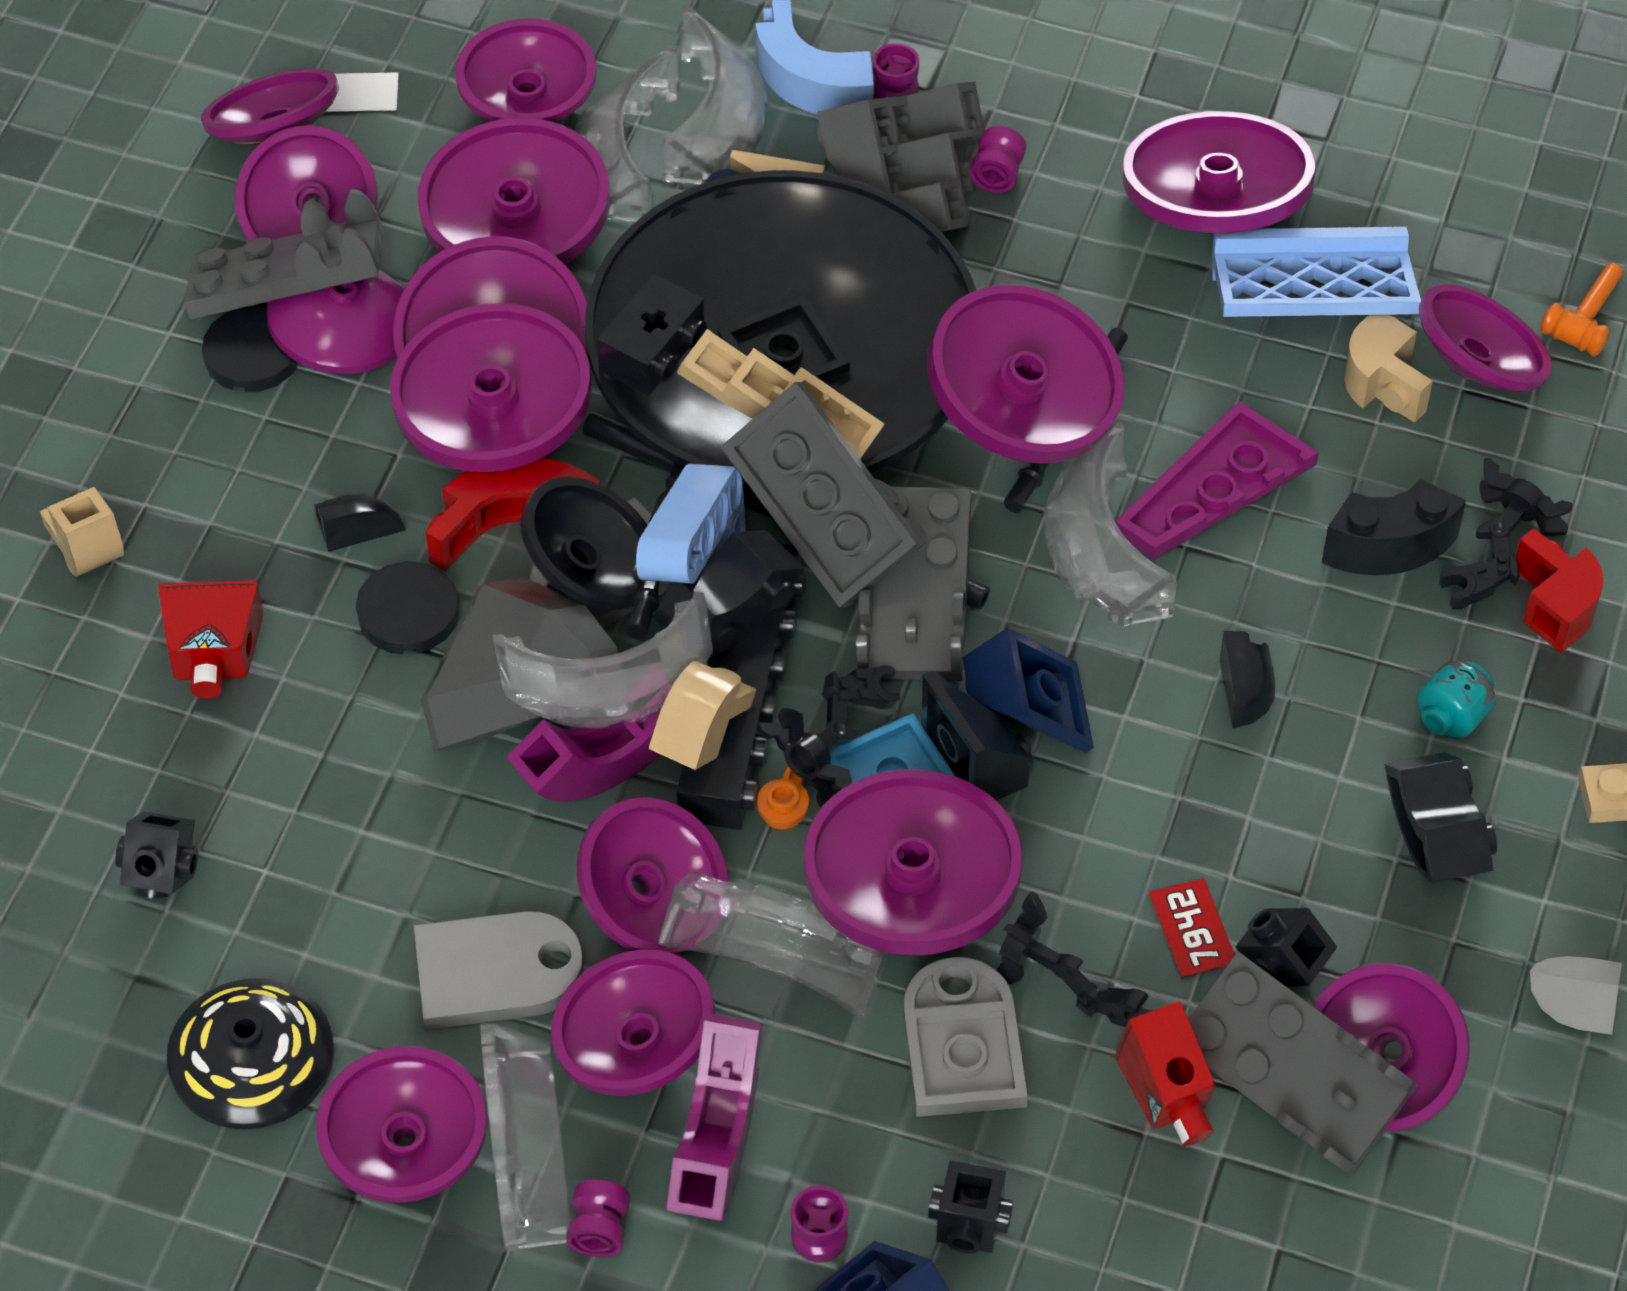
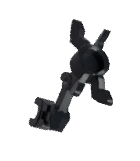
(1521, 502)
(809, 753)
(1022, 943)

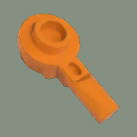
(783, 801)

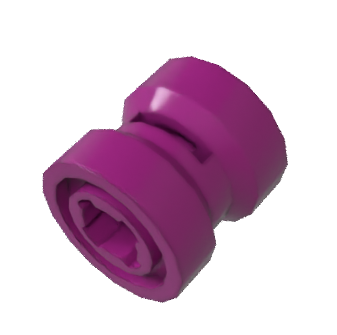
(895, 71)
(998, 159)
(819, 1210)
(598, 1218)

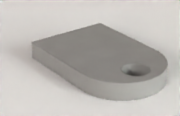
(493, 968)
(963, 1045)

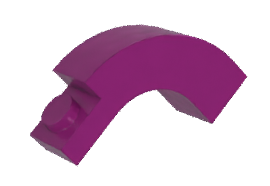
(583, 761)
(718, 1120)

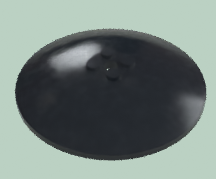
(795, 266)

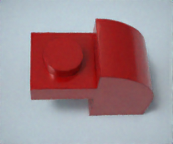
(1564, 590)

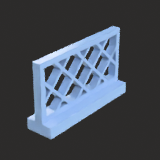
(1321, 254)

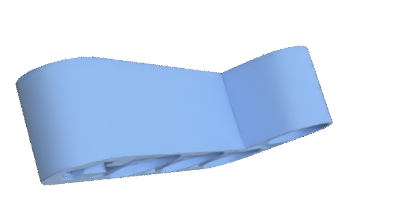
(692, 523)

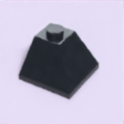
(973, 739)

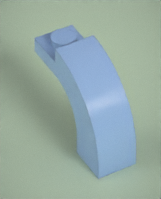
(805, 74)

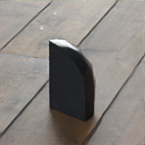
(355, 520)
(1246, 677)

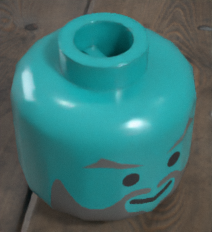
(1457, 698)

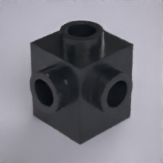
(157, 854)
(1287, 944)
(970, 1207)

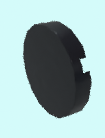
(243, 353)
(407, 607)

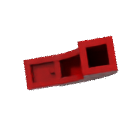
(486, 500)

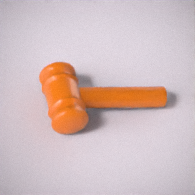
(1579, 327)

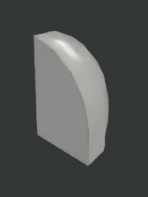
(1578, 991)

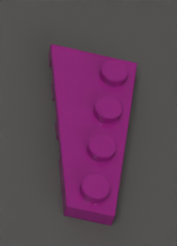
(1216, 477)

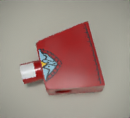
(210, 631)
(1167, 1072)

